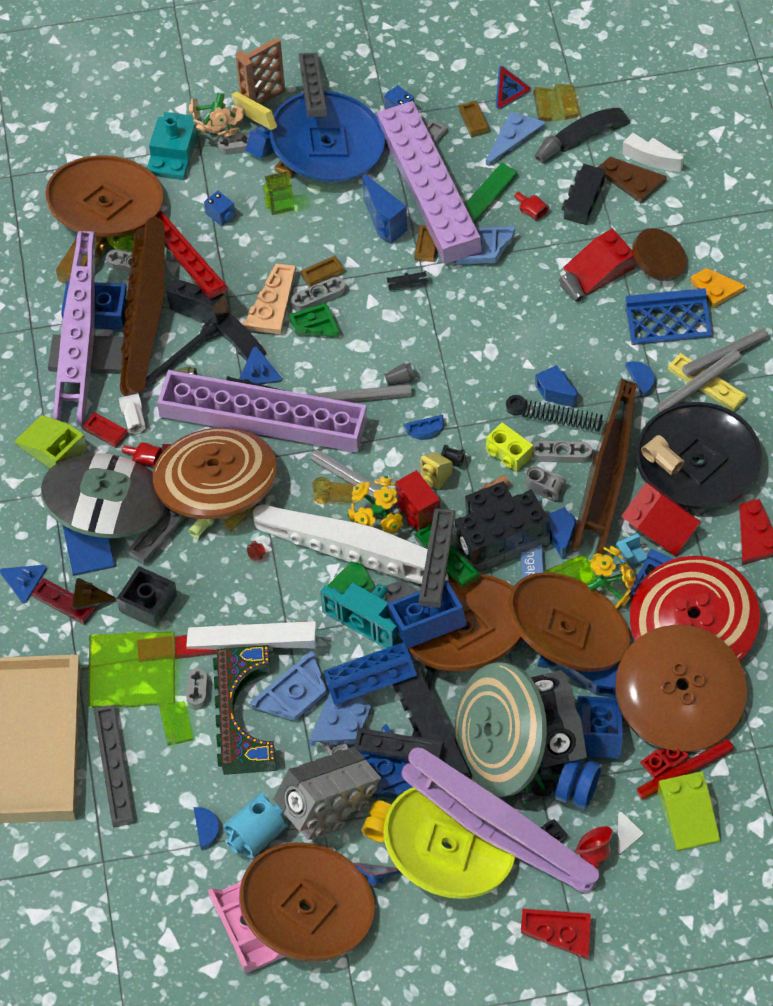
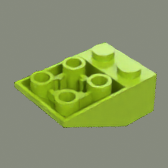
(51, 441)

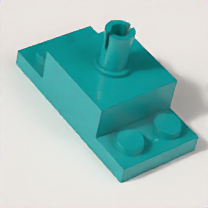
(172, 145)
(361, 612)

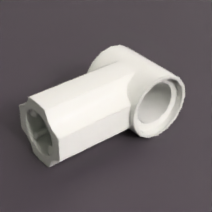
(131, 409)

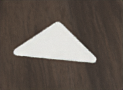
(627, 832)

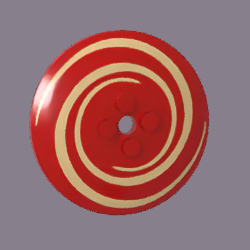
(701, 583)

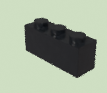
(583, 194)
(194, 302)

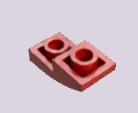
(663, 761)

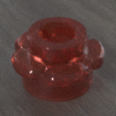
(255, 551)

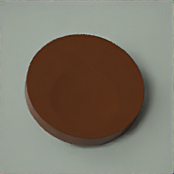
(659, 254)

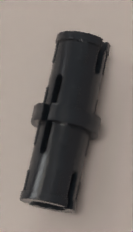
(407, 280)

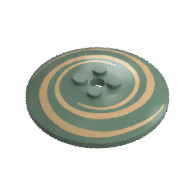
(508, 704)

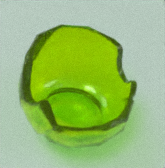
(121, 242)

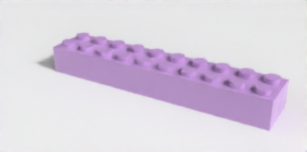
(429, 183)
(262, 411)

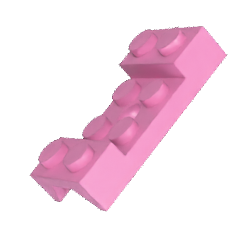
(248, 948)

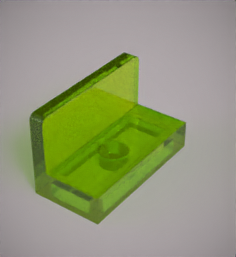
(576, 567)
(175, 721)

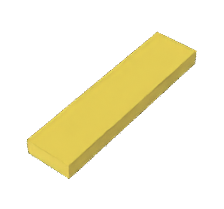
(255, 110)
(716, 388)

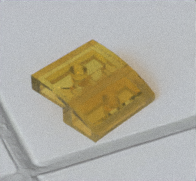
(556, 103)

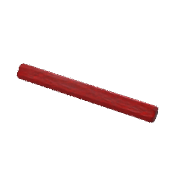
(687, 767)

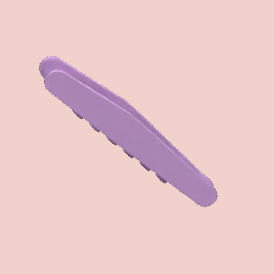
(77, 329)
(495, 820)

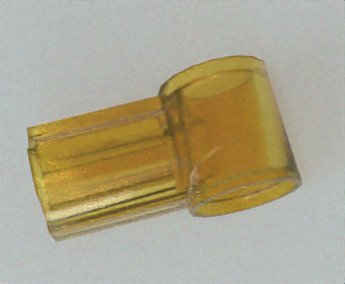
(332, 491)

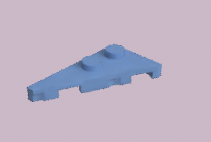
(514, 132)

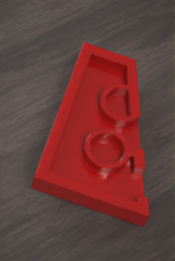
(755, 532)

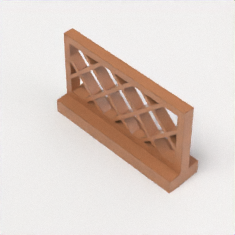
(246, 68)

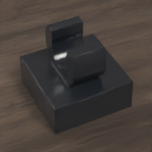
(555, 830)

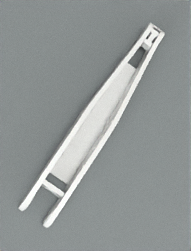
(345, 541)

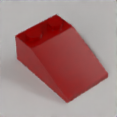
(601, 261)
(661, 518)

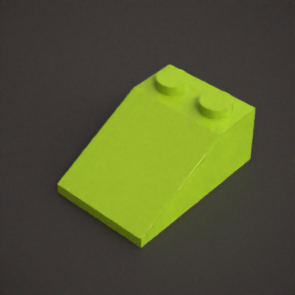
(688, 811)

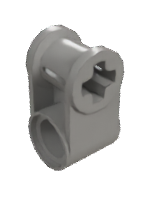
(545, 484)

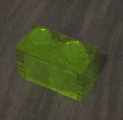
(278, 193)

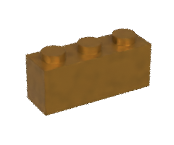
(65, 267)

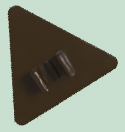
(88, 595)

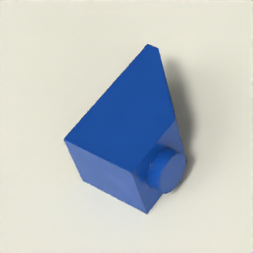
(561, 530)

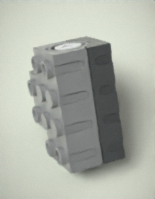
(326, 791)

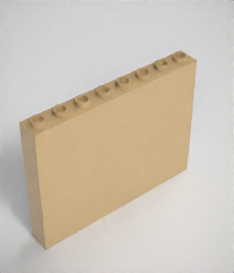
(39, 738)

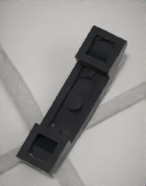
(590, 125)
(238, 335)

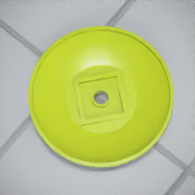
(414, 843)

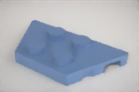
(493, 243)
(293, 691)
(340, 721)

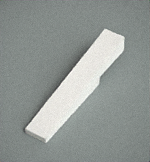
(273, 634)

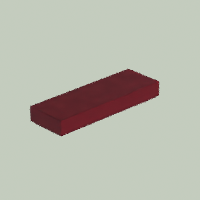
(61, 600)

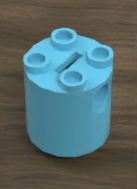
(254, 826)

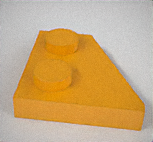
(718, 287)

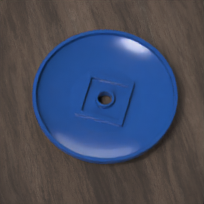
(349, 127)

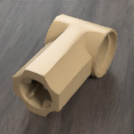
(658, 451)

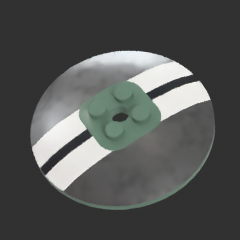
(77, 499)

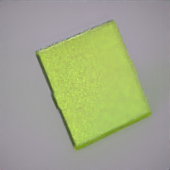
(131, 669)

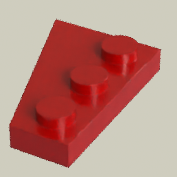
(558, 928)

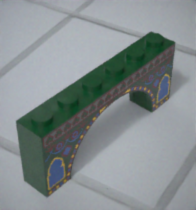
(238, 749)

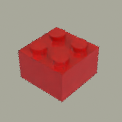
(416, 500)

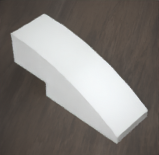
(652, 153)

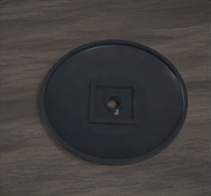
(706, 432)

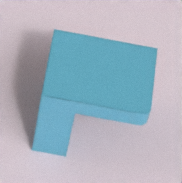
(631, 551)

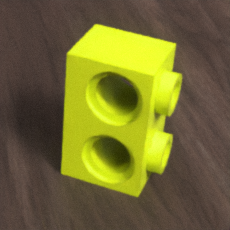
(511, 444)

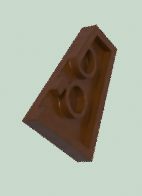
(632, 179)

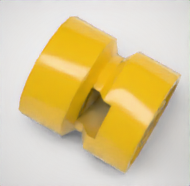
(374, 825)

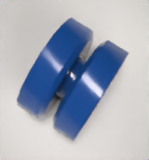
(578, 782)

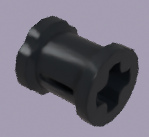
(453, 455)

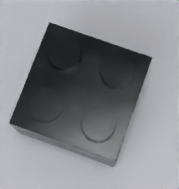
(147, 596)

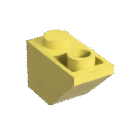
(435, 469)

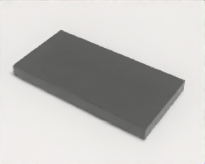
(105, 356)

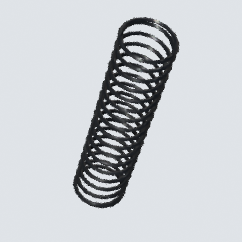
(561, 419)

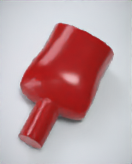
(532, 206)
(144, 453)

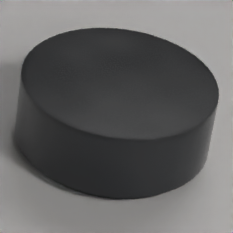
(515, 404)

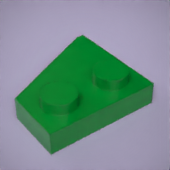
(314, 321)
(351, 573)

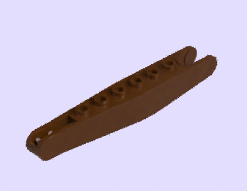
(142, 304)
(606, 470)

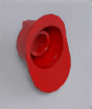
(595, 846)

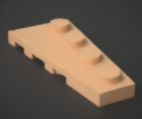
(272, 302)

